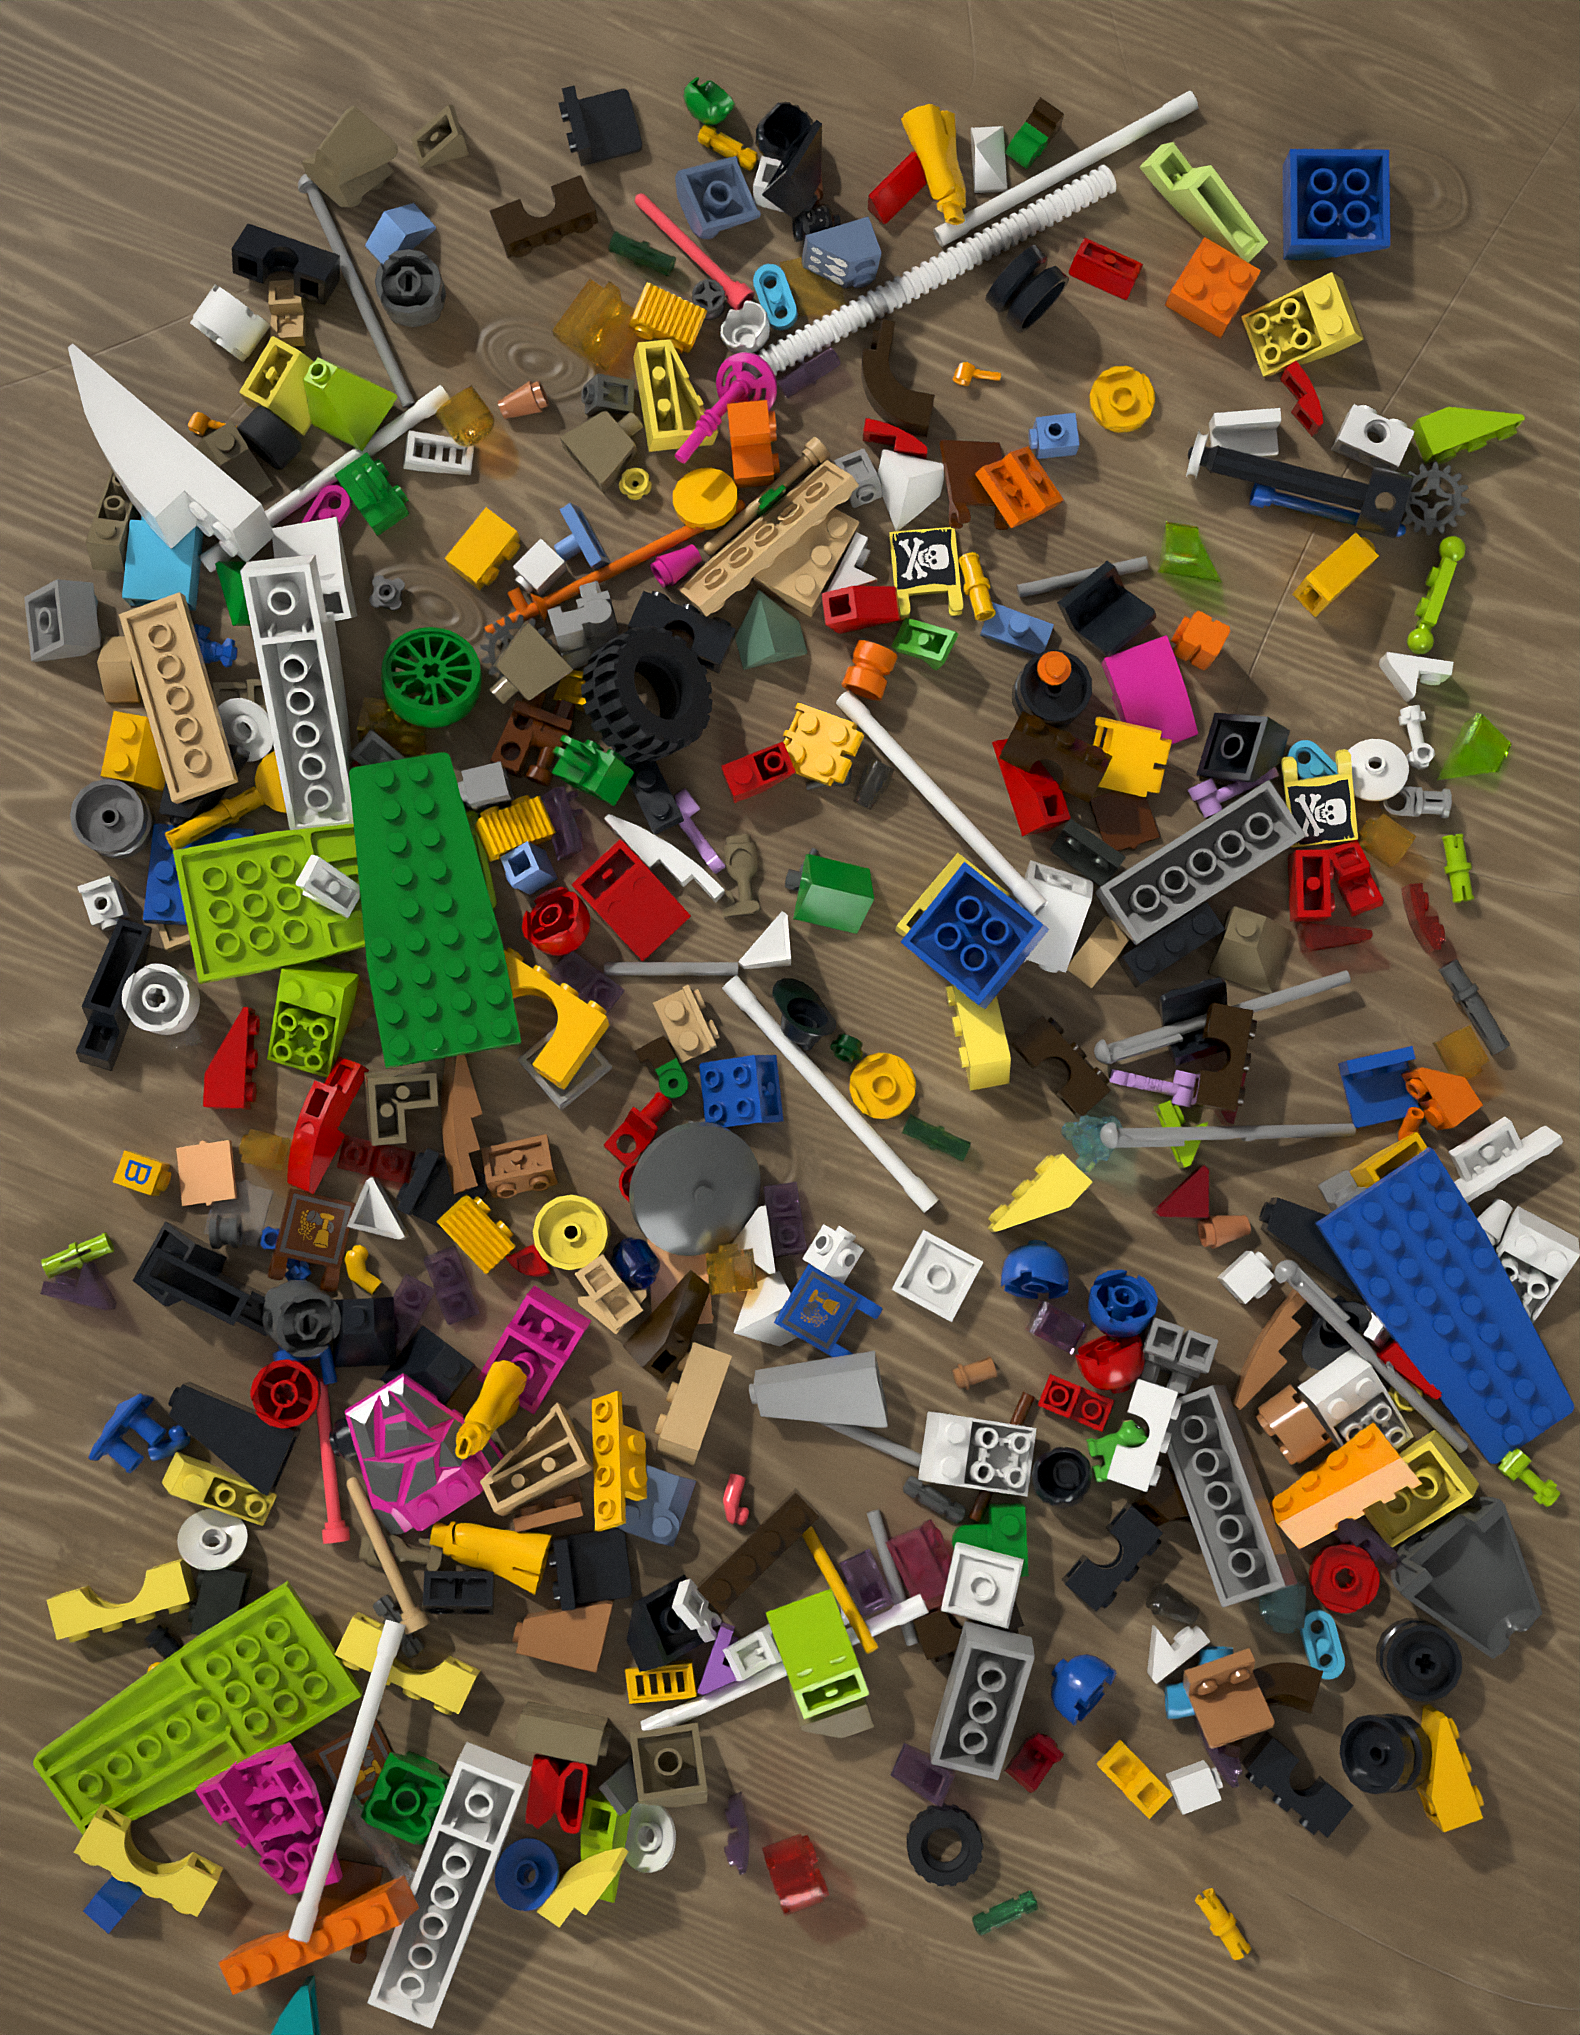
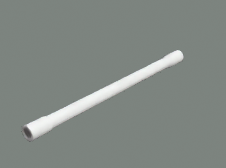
(1168, 113)
(421, 410)
(1021, 888)
(912, 1185)
(897, 1615)
(308, 1907)

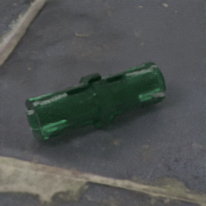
(642, 254)
(936, 1137)

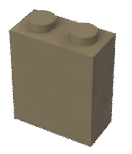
(562, 1733)

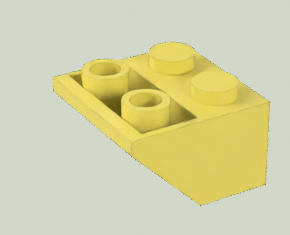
(279, 384)

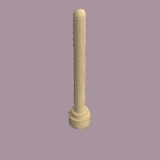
(814, 454)
(412, 1615)

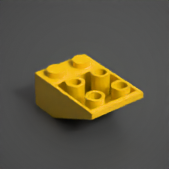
(1447, 1791)

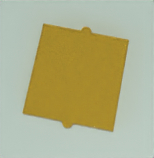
(811, 291)

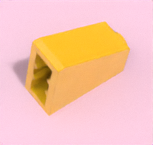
(1335, 574)

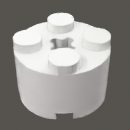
(229, 323)
(165, 1018)

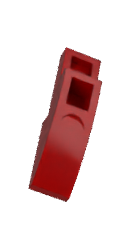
(316, 1131)

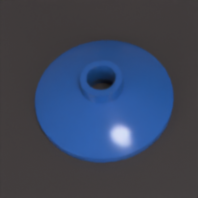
(513, 1873)

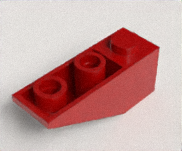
(1033, 795)
(229, 1075)

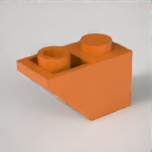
(1443, 1096)

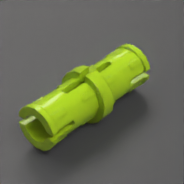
(1458, 868)
(56, 1263)

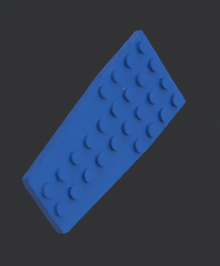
(1449, 1304)

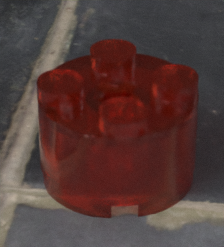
(793, 1874)

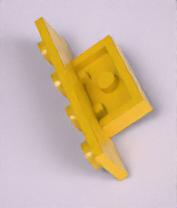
(617, 1462)

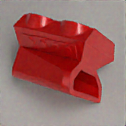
(557, 1789)

